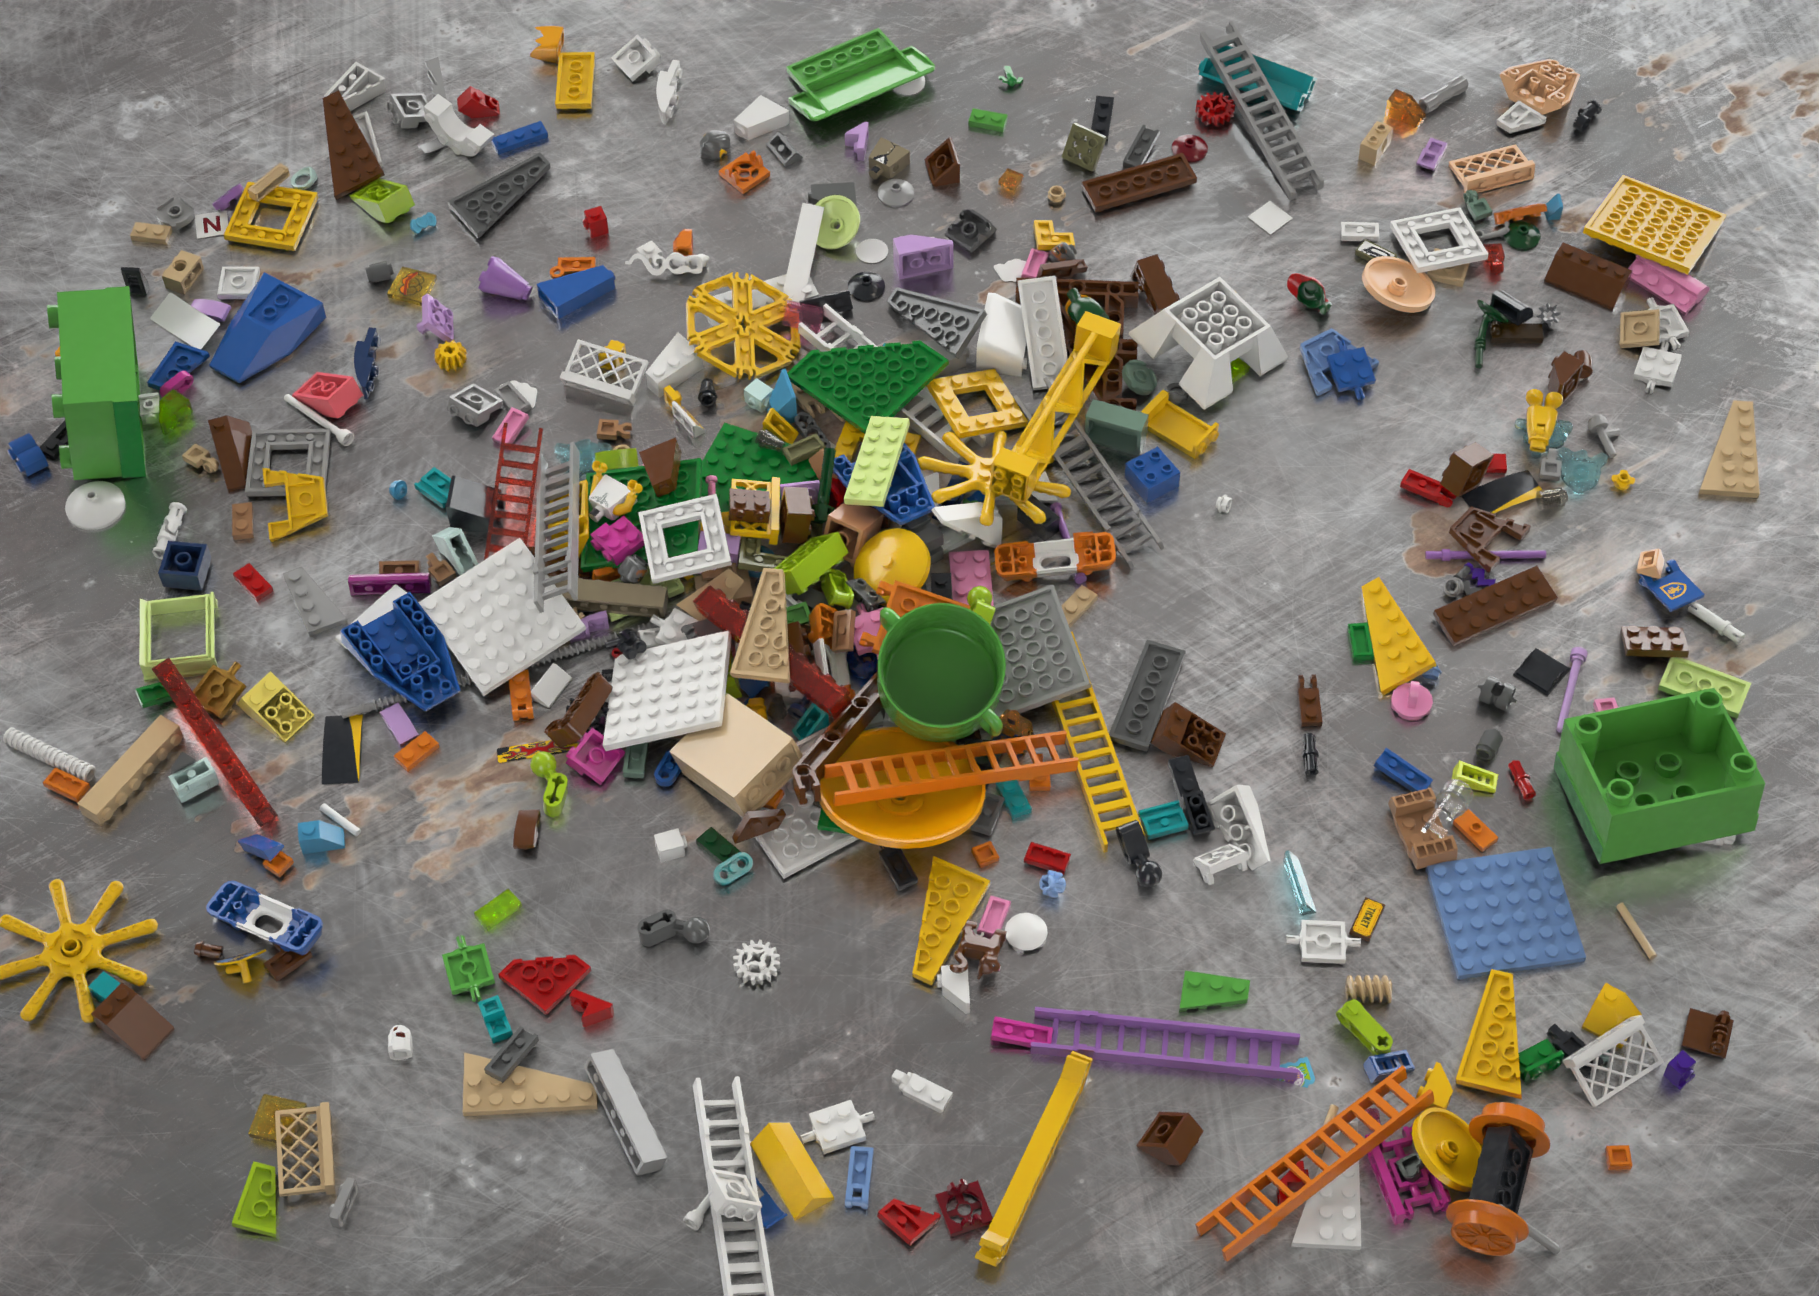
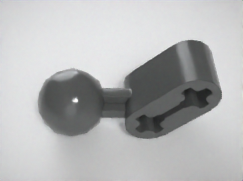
(666, 925)

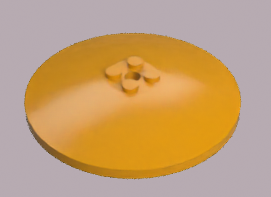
(906, 823)

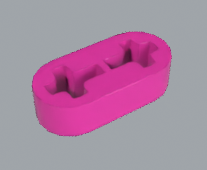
(179, 382)

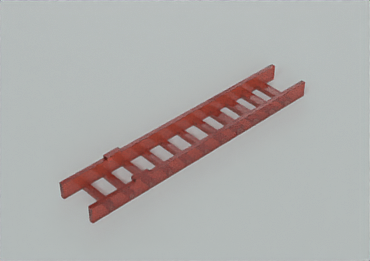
(512, 498)

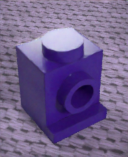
(1680, 1070)

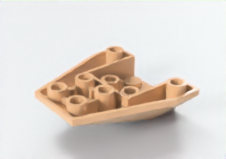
(1540, 85)

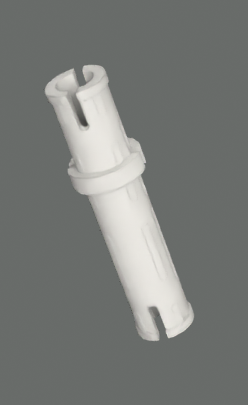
(1723, 627)

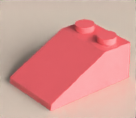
(329, 394)

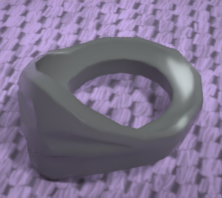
(1174, 397)

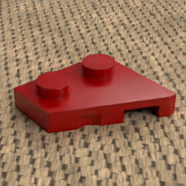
(907, 1220)

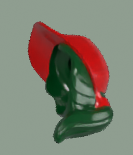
(1308, 292)

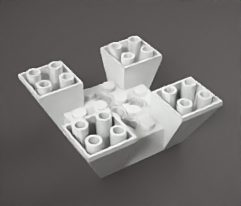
(1214, 330)

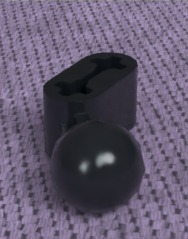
(1136, 851)

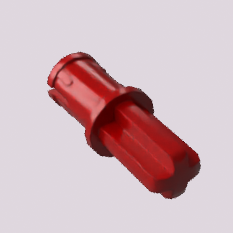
(1522, 779)

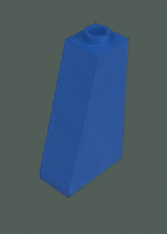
(575, 290)

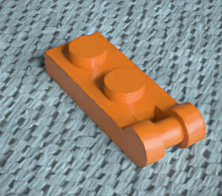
(521, 696)

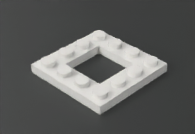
(1468, 251)
(713, 557)

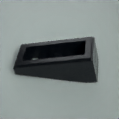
(135, 280)

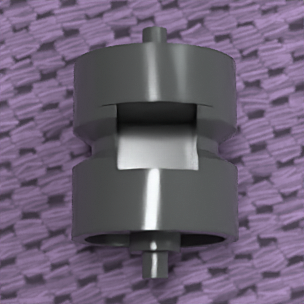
(1494, 692)

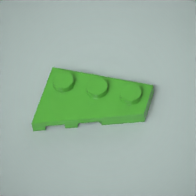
(1207, 990)

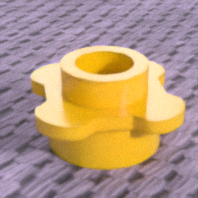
(1620, 483)

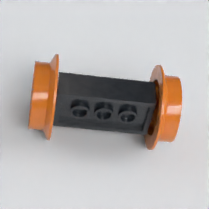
(1509, 1141)

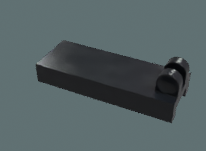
(837, 301)

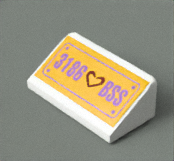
(687, 420)

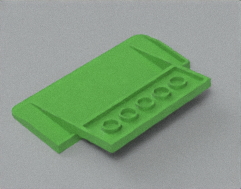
(854, 74)

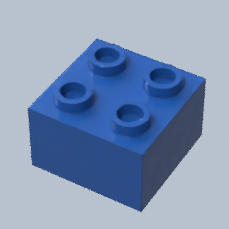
(1152, 474)

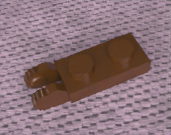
(1309, 702)

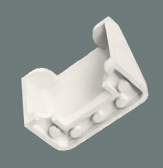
(1002, 337)

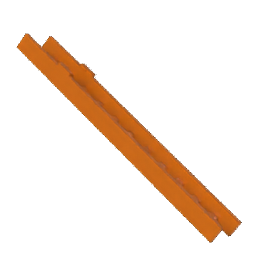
(917, 786)
(1346, 1160)

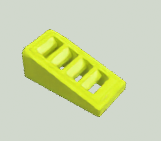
(1475, 772)

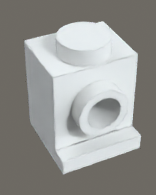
(149, 408)

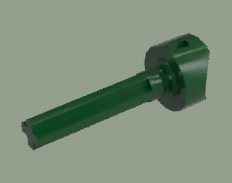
(822, 508)

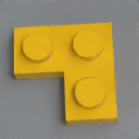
(1047, 238)

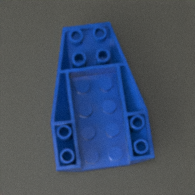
(908, 492)

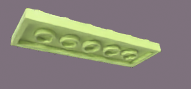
(877, 461)

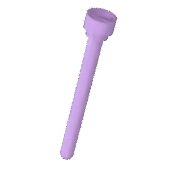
(1578, 657)

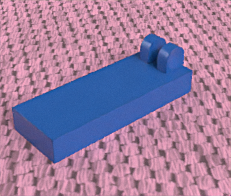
(1402, 771)

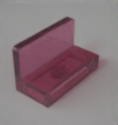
(799, 312)

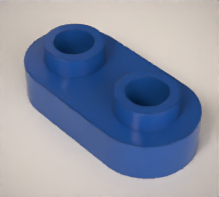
(667, 769)

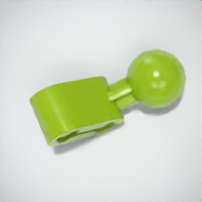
(980, 602)
(544, 765)

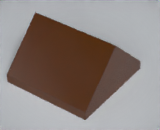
(943, 164)

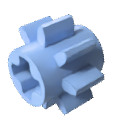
(1052, 884)

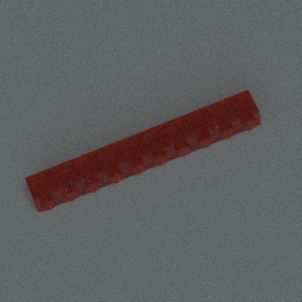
(804, 677)
(215, 742)

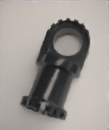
(1585, 115)

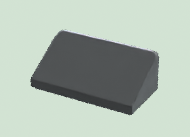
(784, 149)
(182, 761)

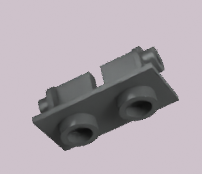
(865, 593)

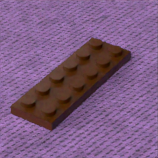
(1139, 182)
(1495, 605)

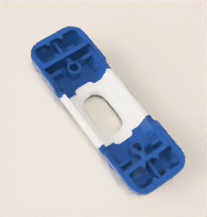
(244, 905)

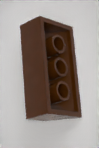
(1588, 276)

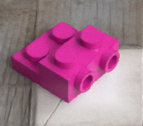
(617, 540)
(592, 758)

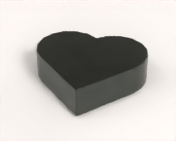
(1411, 1167)

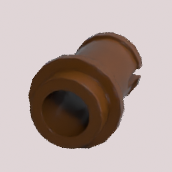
(208, 950)

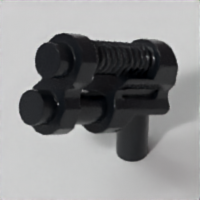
(627, 643)

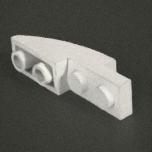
(666, 90)

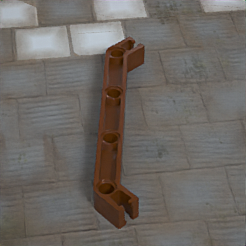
(835, 741)

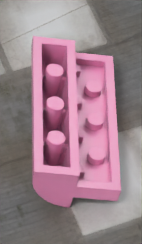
(1668, 284)

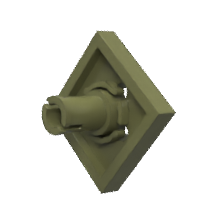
(1088, 144)

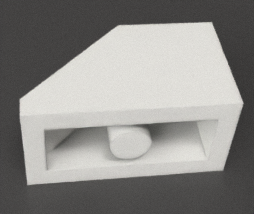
(955, 988)

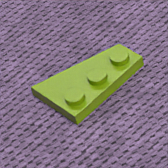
(258, 1201)

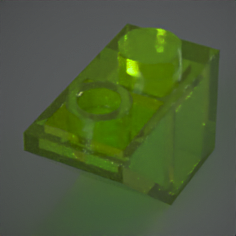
(173, 410)

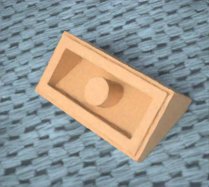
(1651, 563)

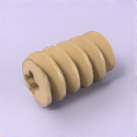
(1368, 988)

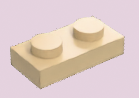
(151, 233)

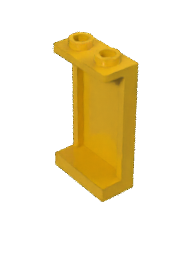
(1179, 426)

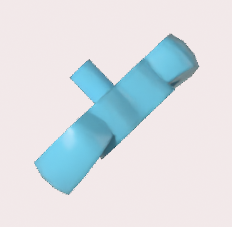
(422, 222)

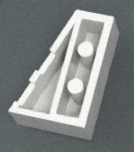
(358, 86)
(673, 366)

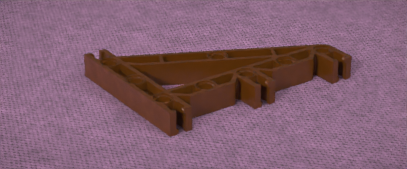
(1114, 297)

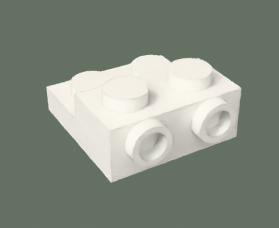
(637, 58)
(732, 1195)

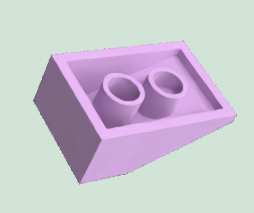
(921, 255)

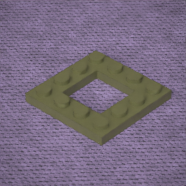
(752, 559)

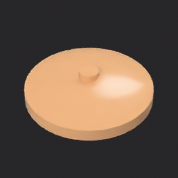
(1398, 284)

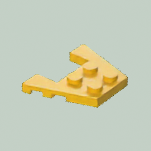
(304, 499)

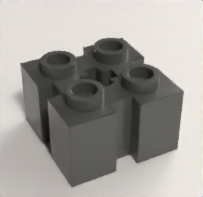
(929, 534)

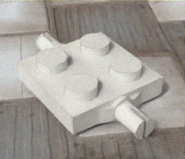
(1671, 324)
(1657, 367)
(671, 627)
(1323, 941)
(837, 1127)

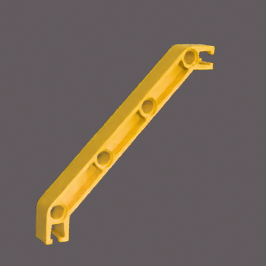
(1035, 1160)

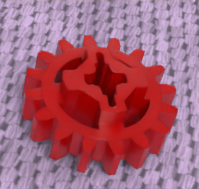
(1215, 108)

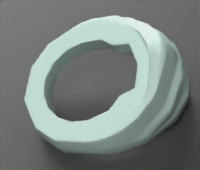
(306, 171)

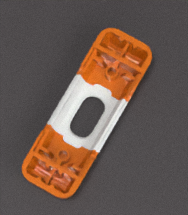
(1024, 559)
(821, 637)

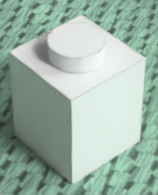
(670, 845)

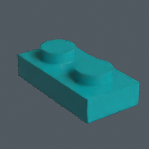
(1014, 798)

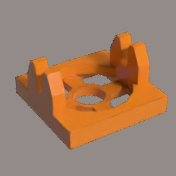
(734, 177)

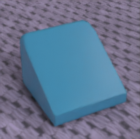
(1554, 208)

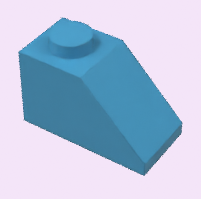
(320, 837)

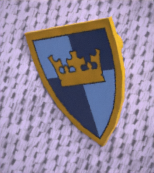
(242, 965)

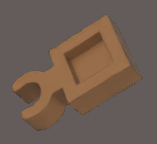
(611, 429)

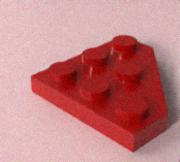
(545, 979)

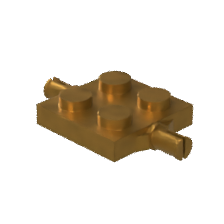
(219, 689)

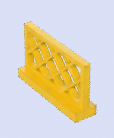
(772, 528)

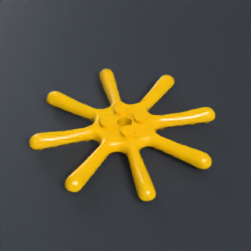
(978, 478)
(83, 958)

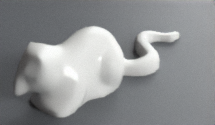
(675, 263)

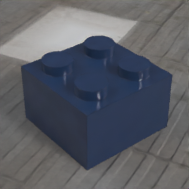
(184, 565)

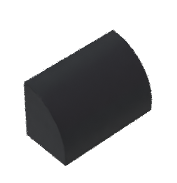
(1510, 307)

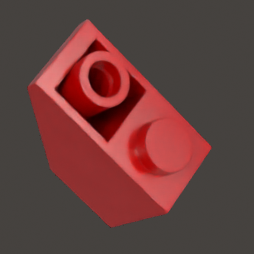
(477, 104)

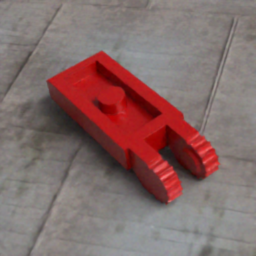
(1427, 487)

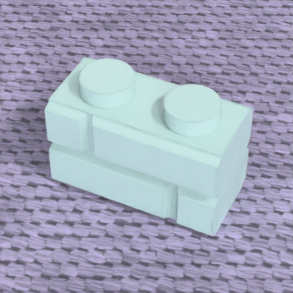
(193, 779)

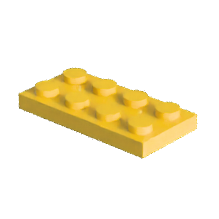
(575, 80)

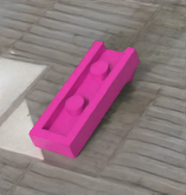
(1019, 1032)

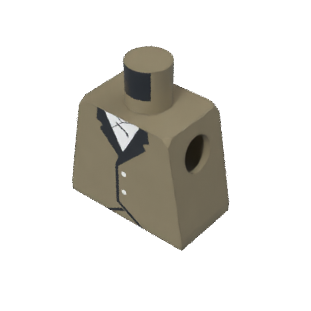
(887, 159)

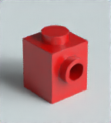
(595, 222)

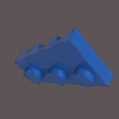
(178, 359)

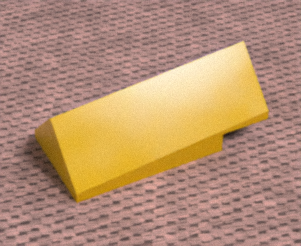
(583, 518)
(790, 1169)

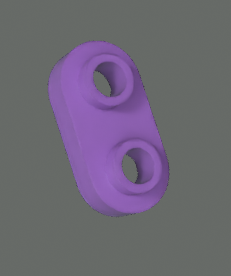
(223, 202)

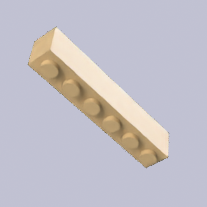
(130, 770)

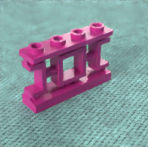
(1391, 1184)

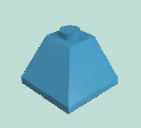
(784, 398)

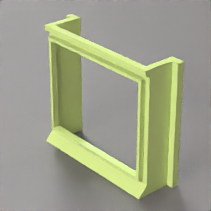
(188, 665)

